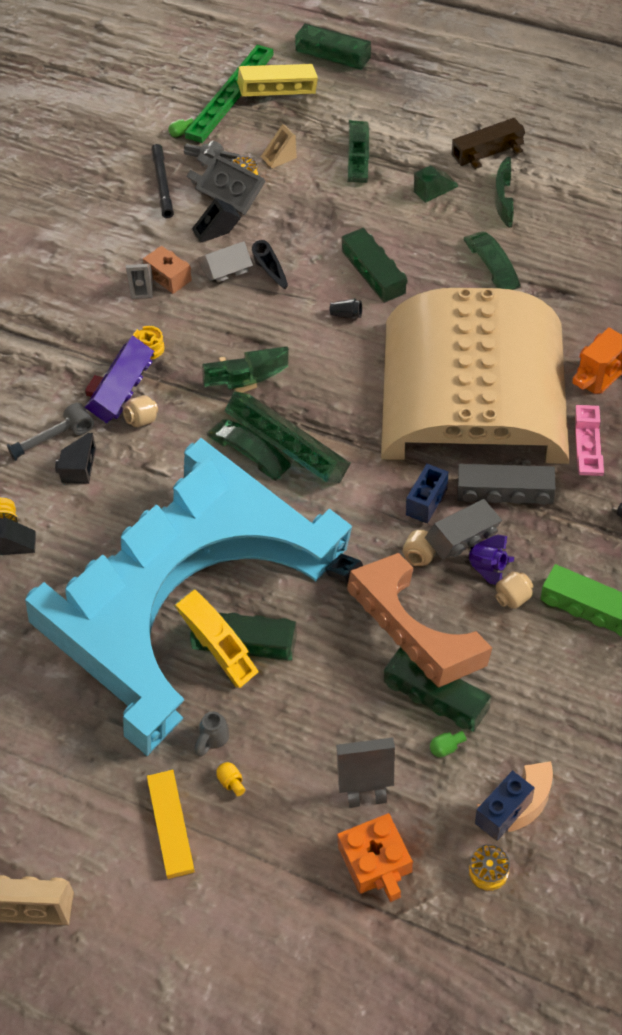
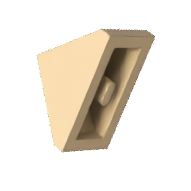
(281, 148)

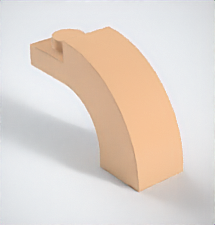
(540, 777)

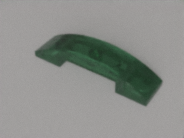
(504, 205)
(495, 259)
(253, 446)

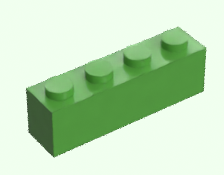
(584, 598)

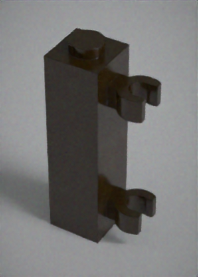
(487, 142)

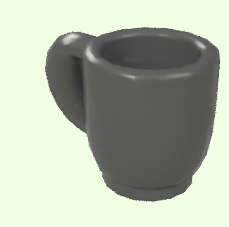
(213, 733)

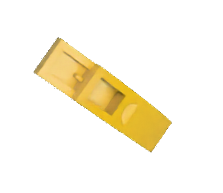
(218, 636)

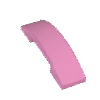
(588, 440)

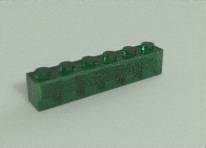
(287, 437)

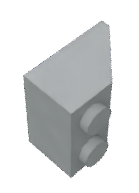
(226, 261)

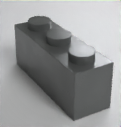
(463, 529)

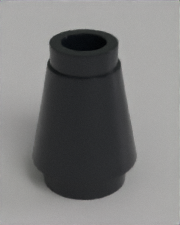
(347, 309)

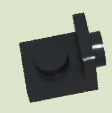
(341, 567)

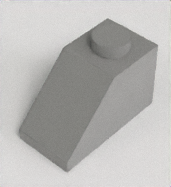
(140, 280)

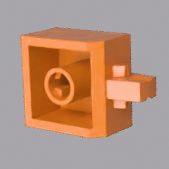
(600, 362)
(379, 871)

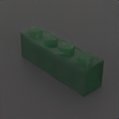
(333, 46)
(374, 265)
(260, 635)
(455, 700)

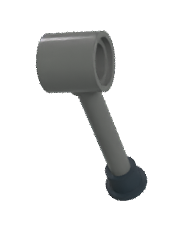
(75, 419)

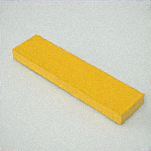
(170, 824)

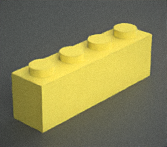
(277, 80)

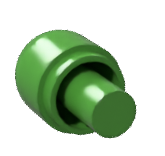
(179, 127)
(446, 743)

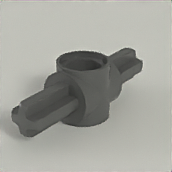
(209, 150)

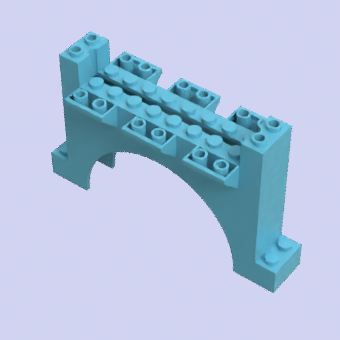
(112, 605)

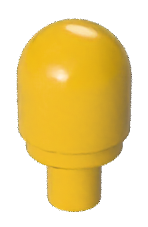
(230, 778)

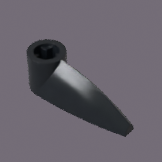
(267, 259)

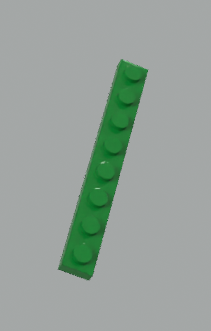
(225, 98)

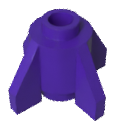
(489, 558)

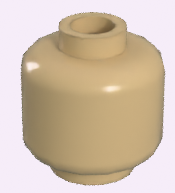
(140, 411)
(417, 549)
(514, 590)

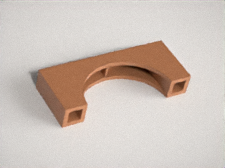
(438, 654)

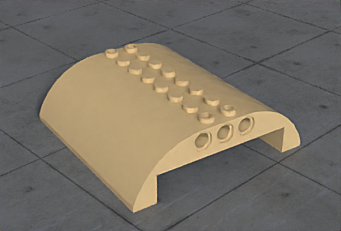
(474, 372)

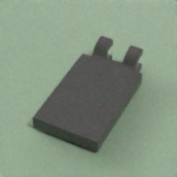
(227, 182)
(366, 768)

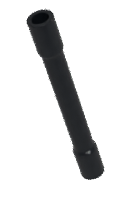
(165, 201)

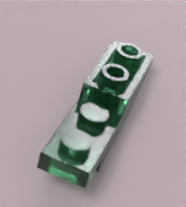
(358, 151)
(248, 370)

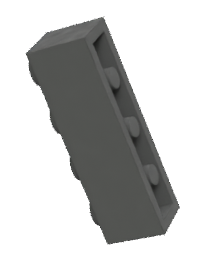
(506, 483)

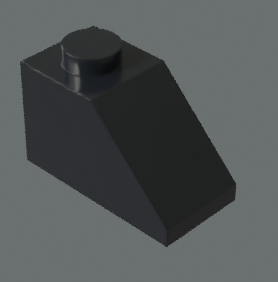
(216, 221)
(77, 460)
(16, 538)

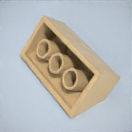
(35, 900)

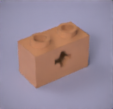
(168, 269)

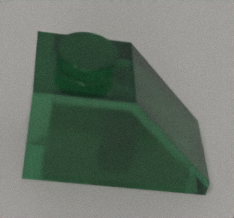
(432, 183)

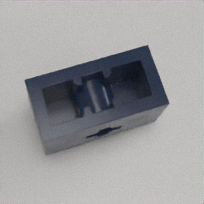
(427, 493)
(504, 805)

